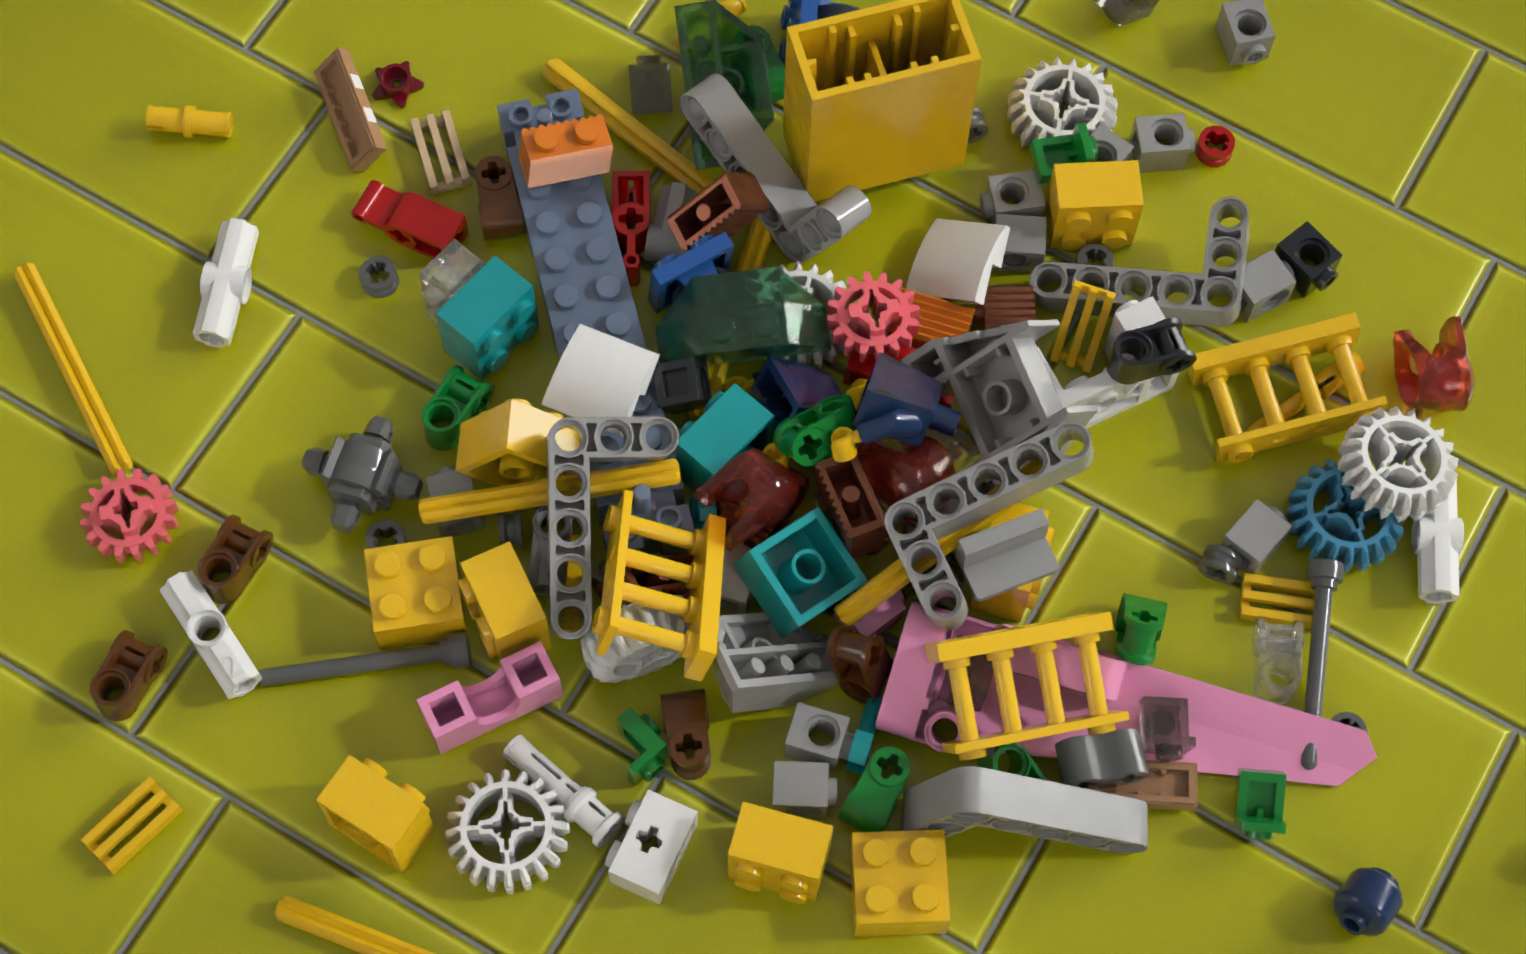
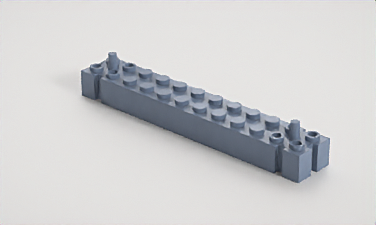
(588, 285)

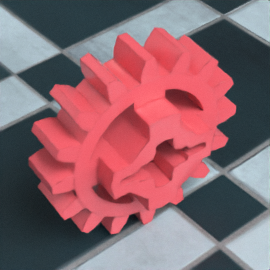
(858, 328)
(147, 521)

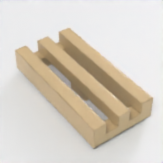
(433, 123)

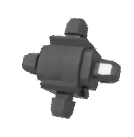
(362, 474)

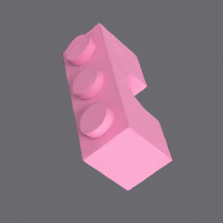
(466, 712)

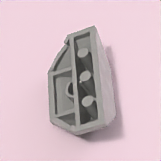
(765, 670)

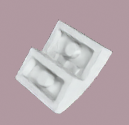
(958, 260)
(600, 376)

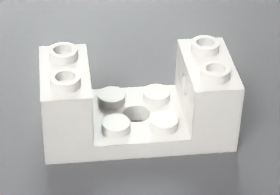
(1101, 389)

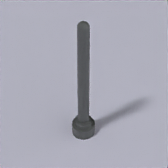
(1324, 579)
(451, 651)

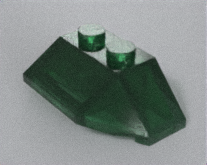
(722, 44)
(742, 319)

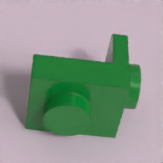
(1062, 149)
(644, 737)
(1260, 802)

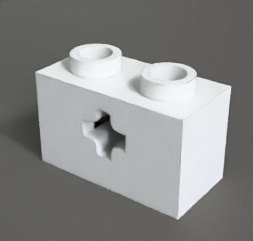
(651, 872)

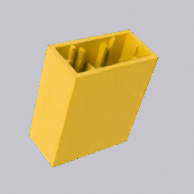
(879, 94)

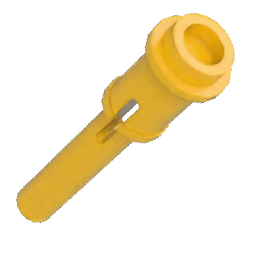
(1296, 402)

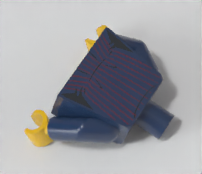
(785, 391)
(895, 405)

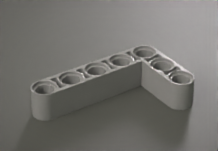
(742, 146)
(1160, 284)
(578, 506)
(975, 507)
(1026, 807)

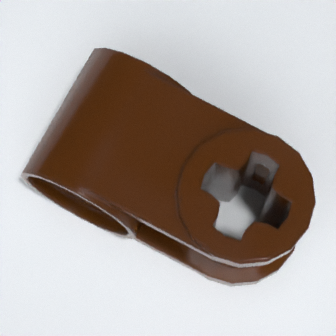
(499, 204)
(236, 551)
(858, 662)
(128, 667)
(687, 728)

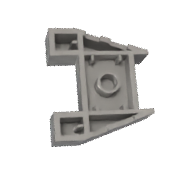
(999, 385)

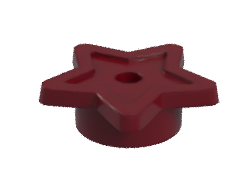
(396, 73)

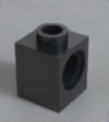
(1310, 245)
(682, 385)

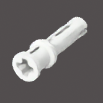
(578, 801)

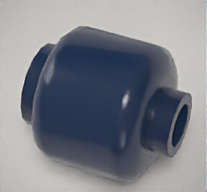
(1369, 900)

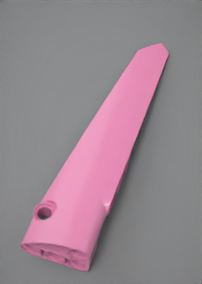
(1228, 725)

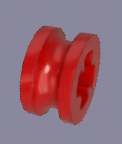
(1213, 156)

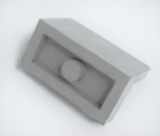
(1006, 556)

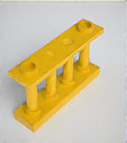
(1294, 348)
(702, 577)
(999, 647)

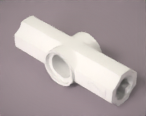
(226, 283)
(1438, 544)
(223, 654)

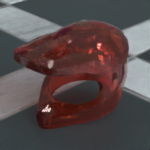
(1443, 378)
(901, 474)
(759, 486)

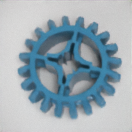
(1317, 527)

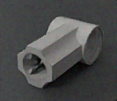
(660, 237)
(539, 552)

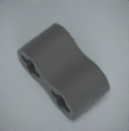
(1102, 759)

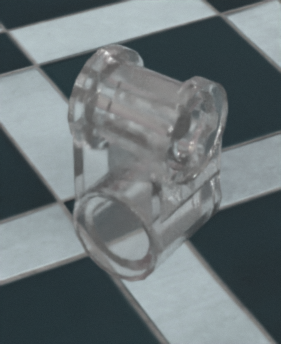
(1277, 652)

